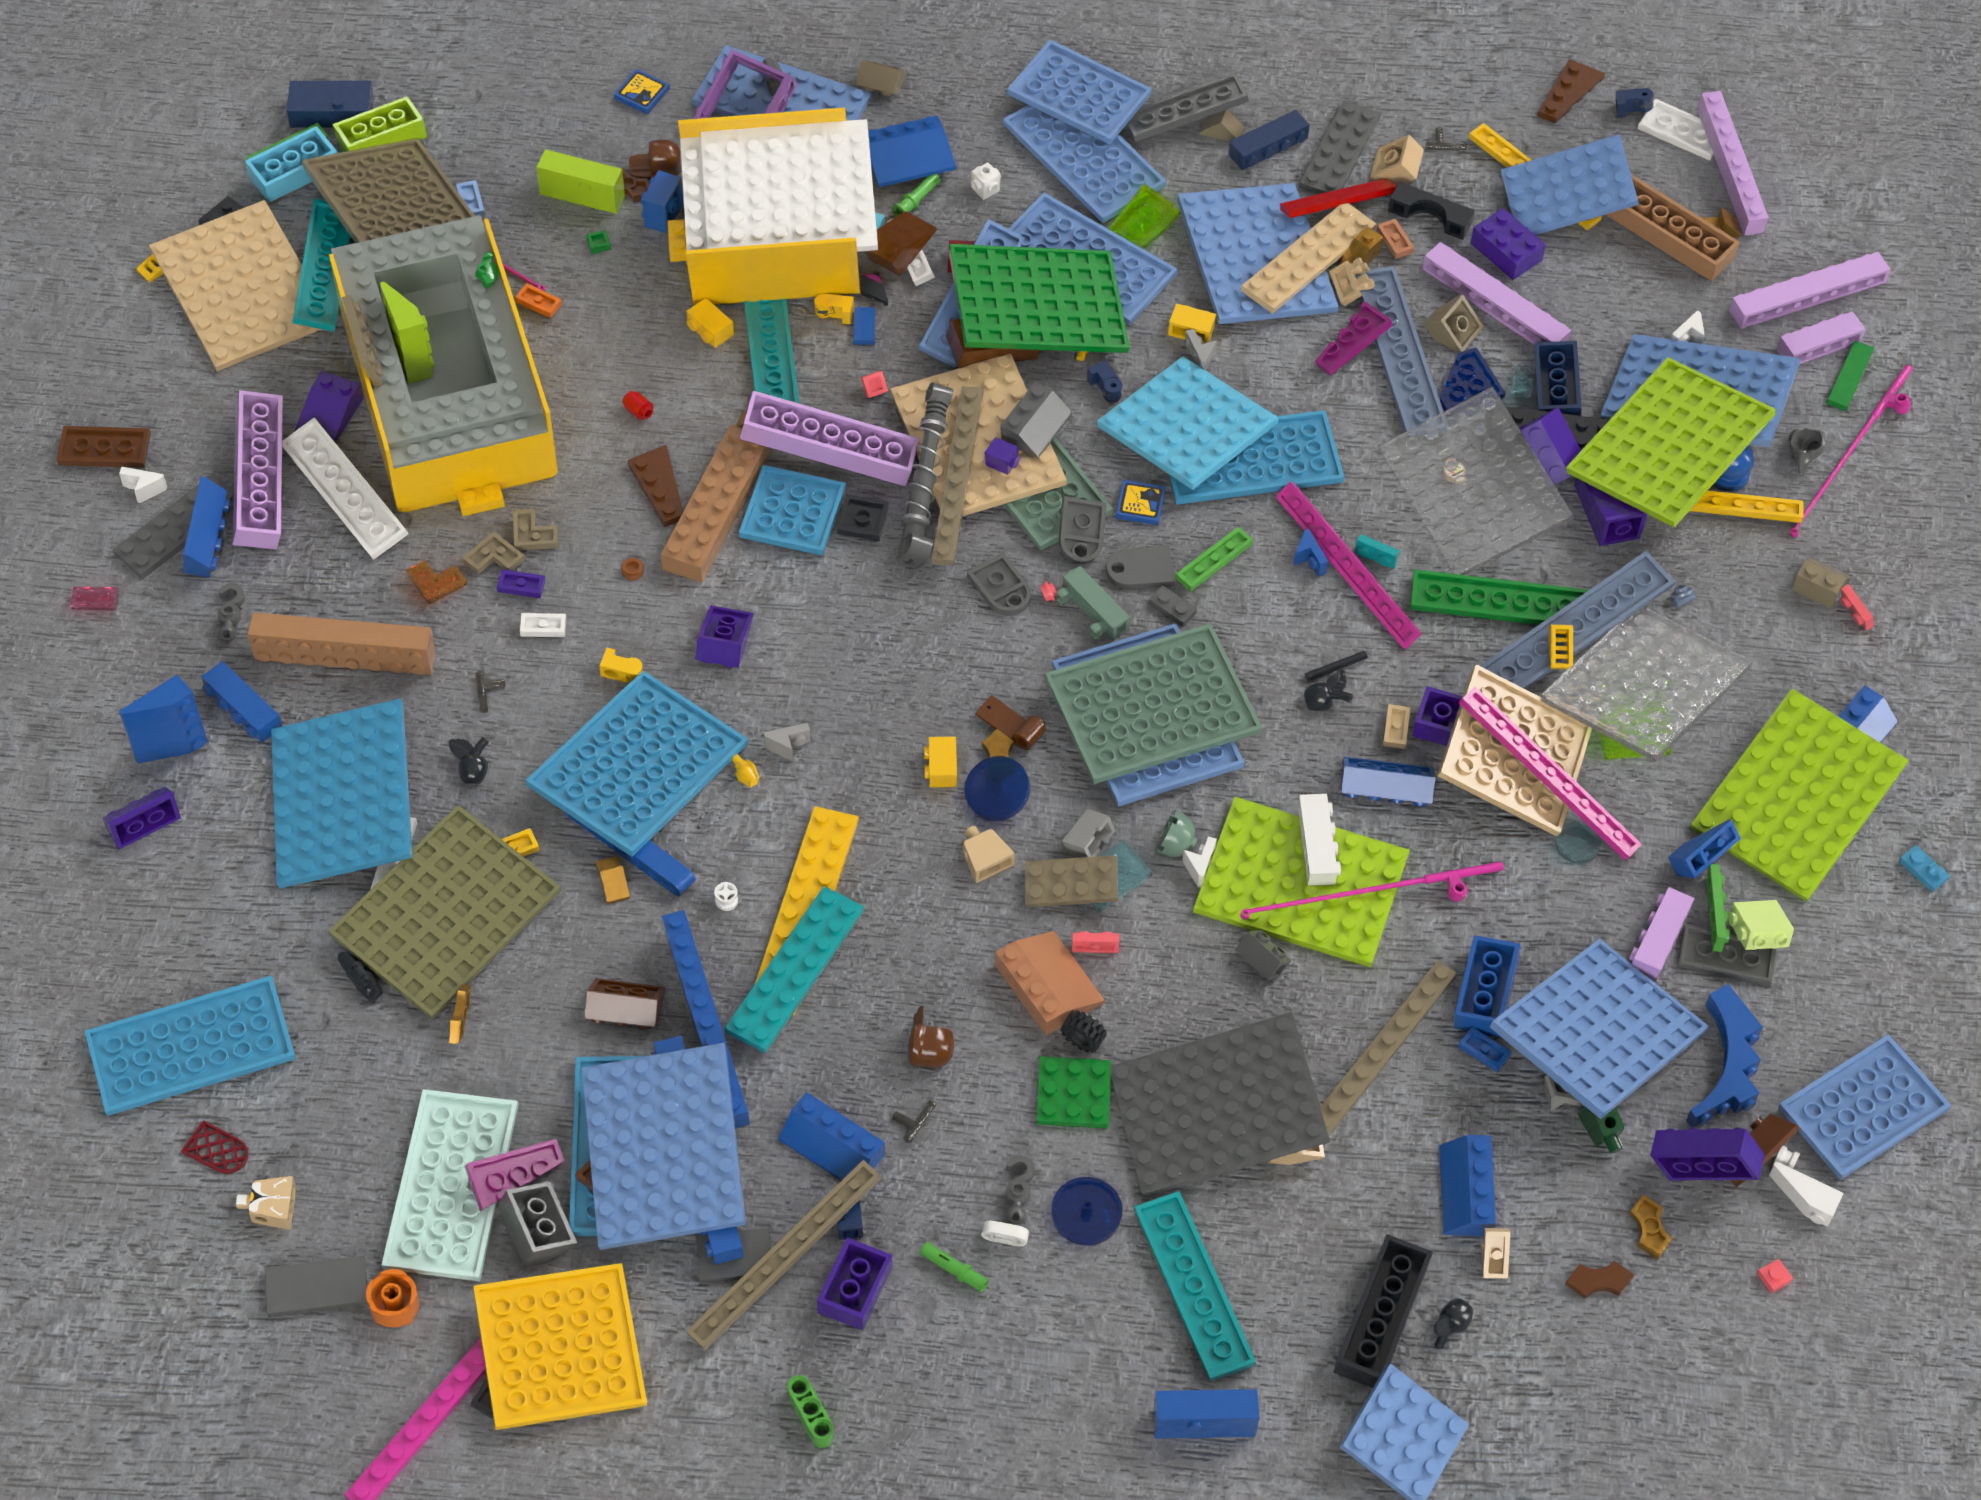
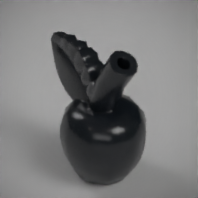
(1321, 694)
(471, 766)
(1453, 1318)

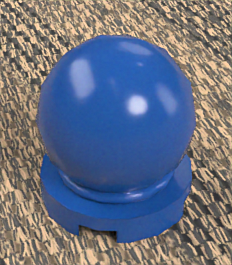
(1738, 472)

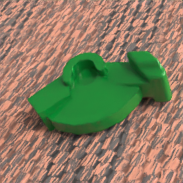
(487, 271)

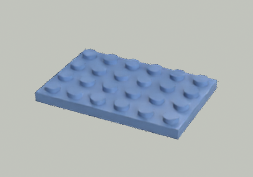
(1079, 91)
(1570, 186)
(1864, 1107)

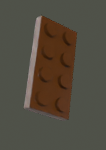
(103, 446)

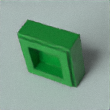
(598, 242)

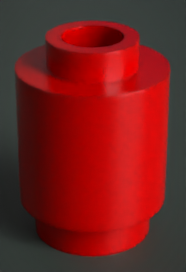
(638, 405)

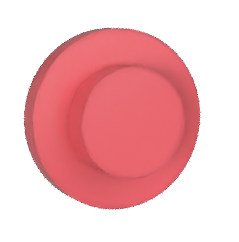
(1048, 591)

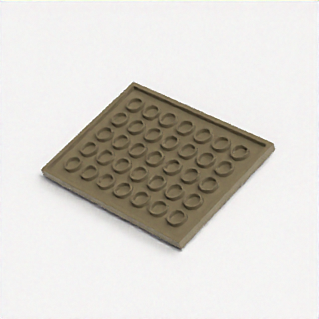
(386, 189)

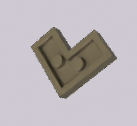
(529, 536)
(492, 550)

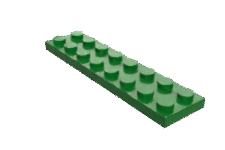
(1488, 597)

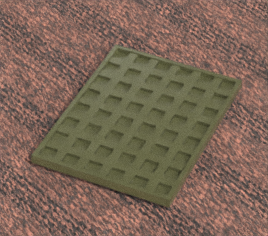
(445, 911)

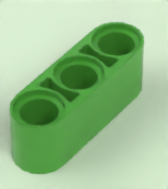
(808, 1400)

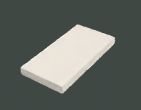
(1677, 128)

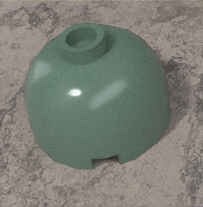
(1177, 835)

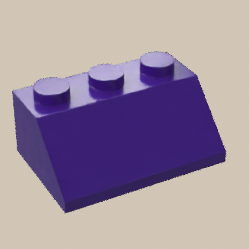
(1552, 443)
(142, 817)

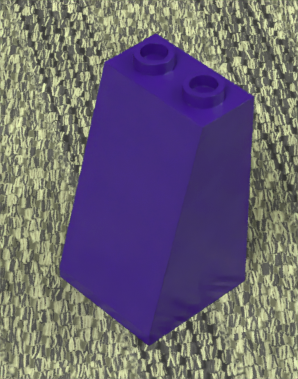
(1608, 516)

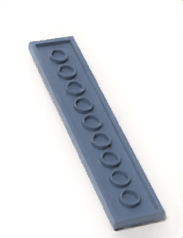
(1402, 351)
(1591, 618)

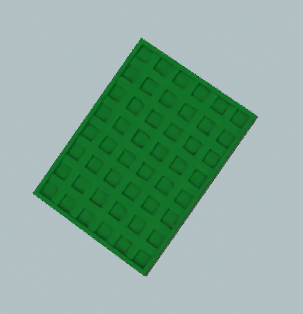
(1038, 298)

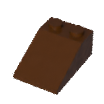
(901, 242)

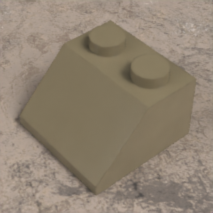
(880, 77)
(1819, 582)

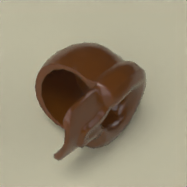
(662, 156)
(928, 1044)

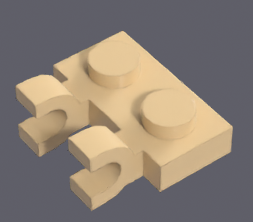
(1345, 281)

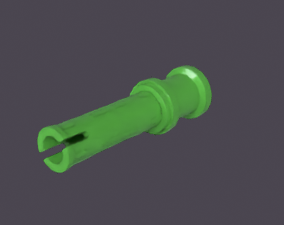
(911, 200)

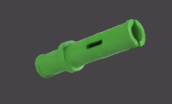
(962, 1271)

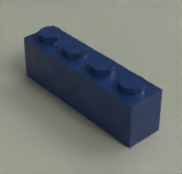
(1268, 139)

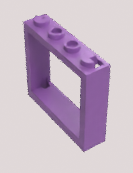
(728, 68)

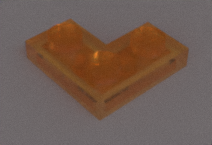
(435, 586)

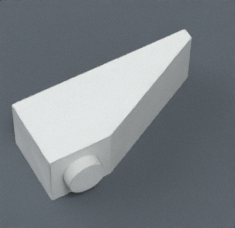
(1809, 1195)

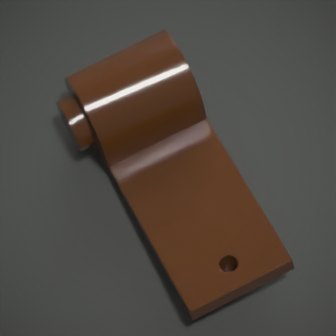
(1022, 731)

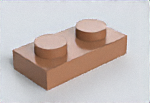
(1395, 238)

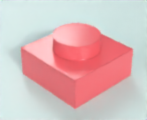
(874, 384)
(1775, 1276)

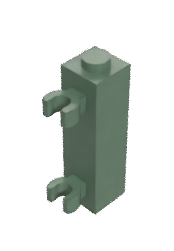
(1095, 602)

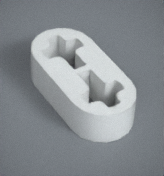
(1005, 1233)

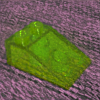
(1145, 217)

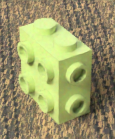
(1760, 924)

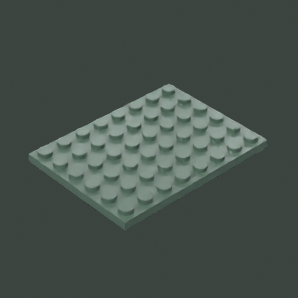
(1152, 703)

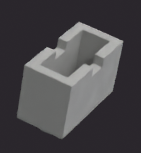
(1088, 834)

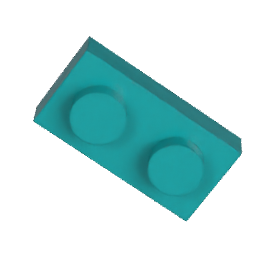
(1377, 551)

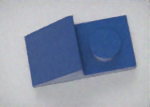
(1310, 551)

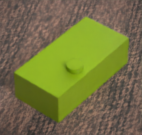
(381, 126)
(580, 181)

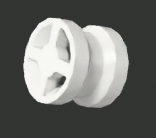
(726, 890)
(1786, 1157)

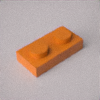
(538, 300)

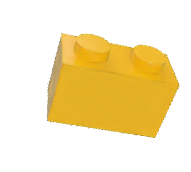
(1189, 318)
(709, 323)
(942, 762)

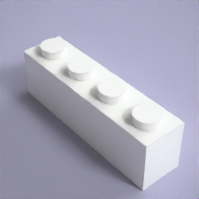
(1317, 839)

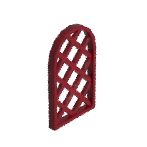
(186, 1150)

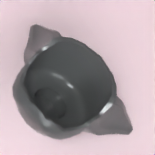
(1806, 446)

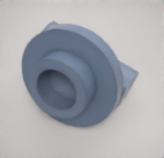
(1682, 595)

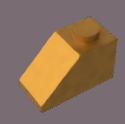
(1365, 245)

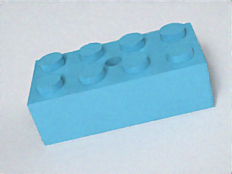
(281, 167)

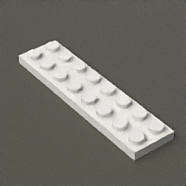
(344, 488)

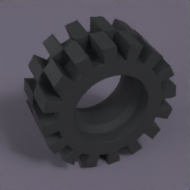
(1083, 1031)

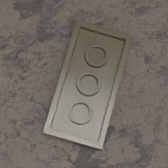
(363, 340)
(1071, 881)

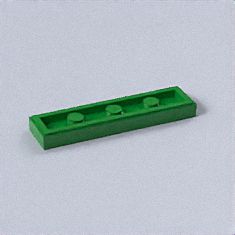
(1850, 375)

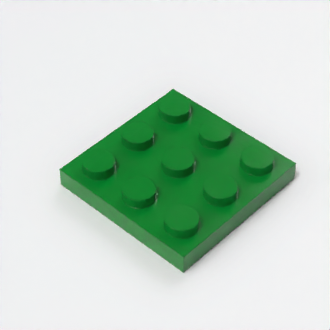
(1073, 1092)

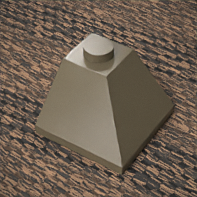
(1454, 324)

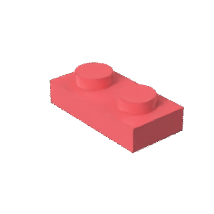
(1860, 612)
(1095, 942)

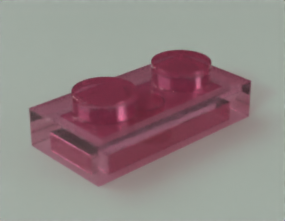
(94, 598)

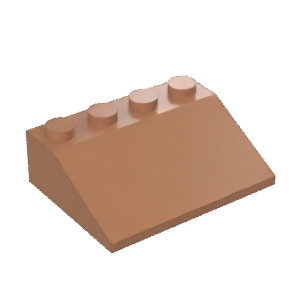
(1047, 979)

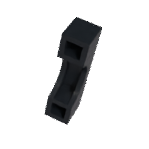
(1410, 200)

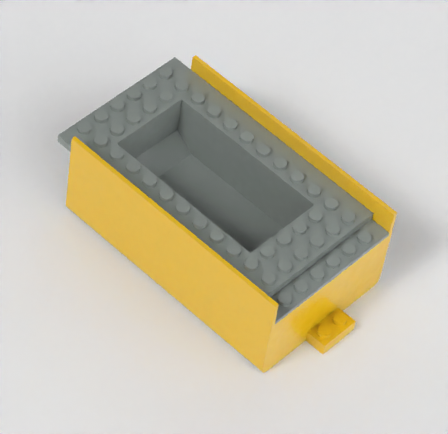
(484, 409)

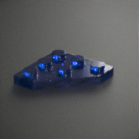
(1468, 378)

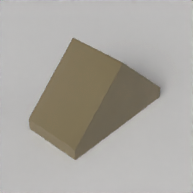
(1222, 126)

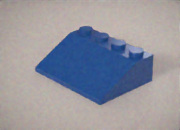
(909, 151)
(164, 722)

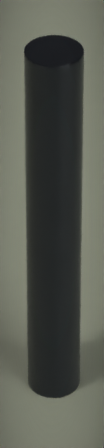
(1336, 665)

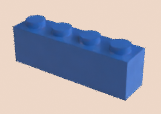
(240, 701)

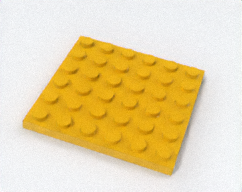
(559, 1346)

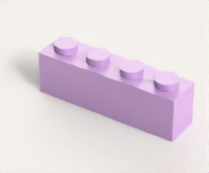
(1822, 338)
(1662, 932)

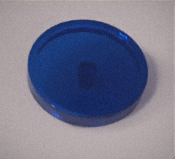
(997, 788)
(1086, 1211)

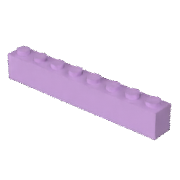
(1732, 163)
(1809, 290)
(1493, 296)

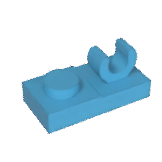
(1924, 868)

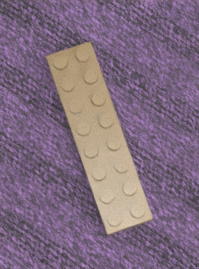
(1306, 258)

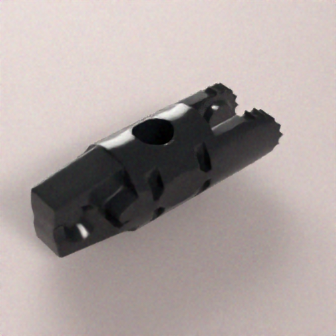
(360, 976)

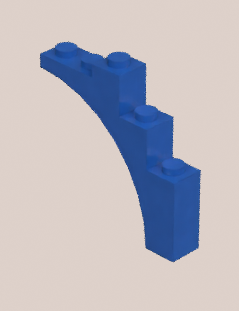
(1738, 1032)

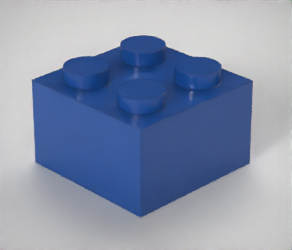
(662, 201)

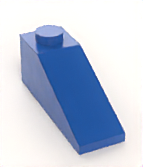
(1703, 850)

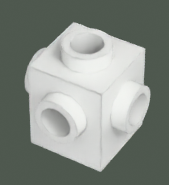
(985, 180)

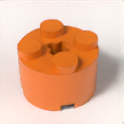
(380, 1296)

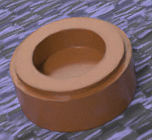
(632, 569)

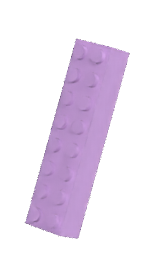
(829, 438)
(257, 470)

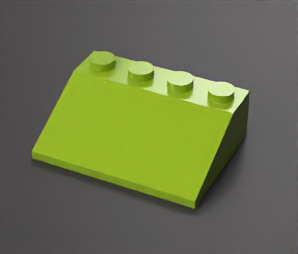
(408, 335)

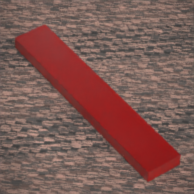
(1337, 197)

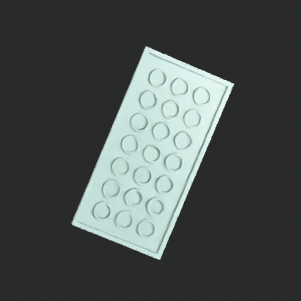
(436, 1213)

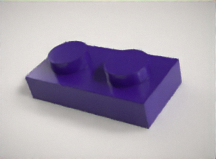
(521, 583)

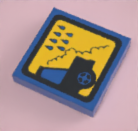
(641, 91)
(1140, 502)

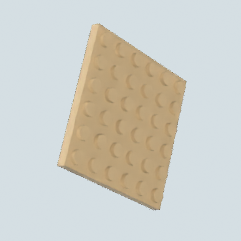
(1490, 771)

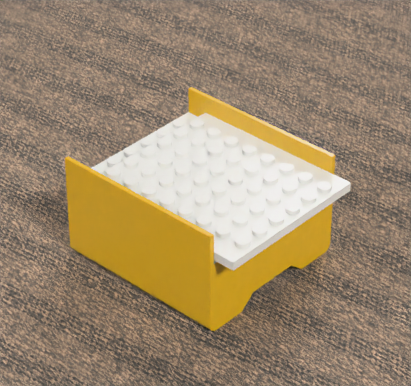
(774, 205)

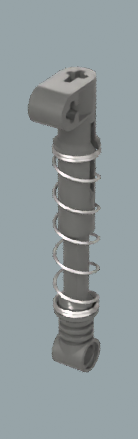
(914, 546)

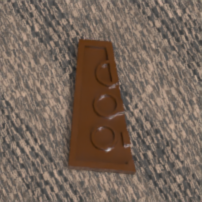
(1569, 89)
(657, 481)

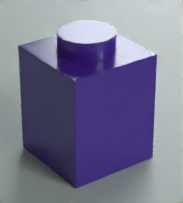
(1002, 456)

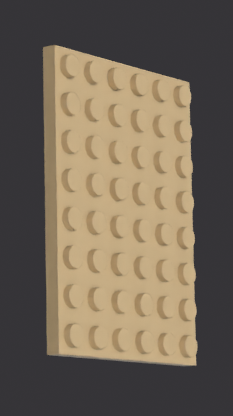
(235, 283)
(1002, 392)

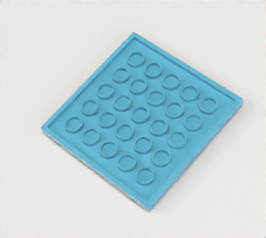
(1187, 422)

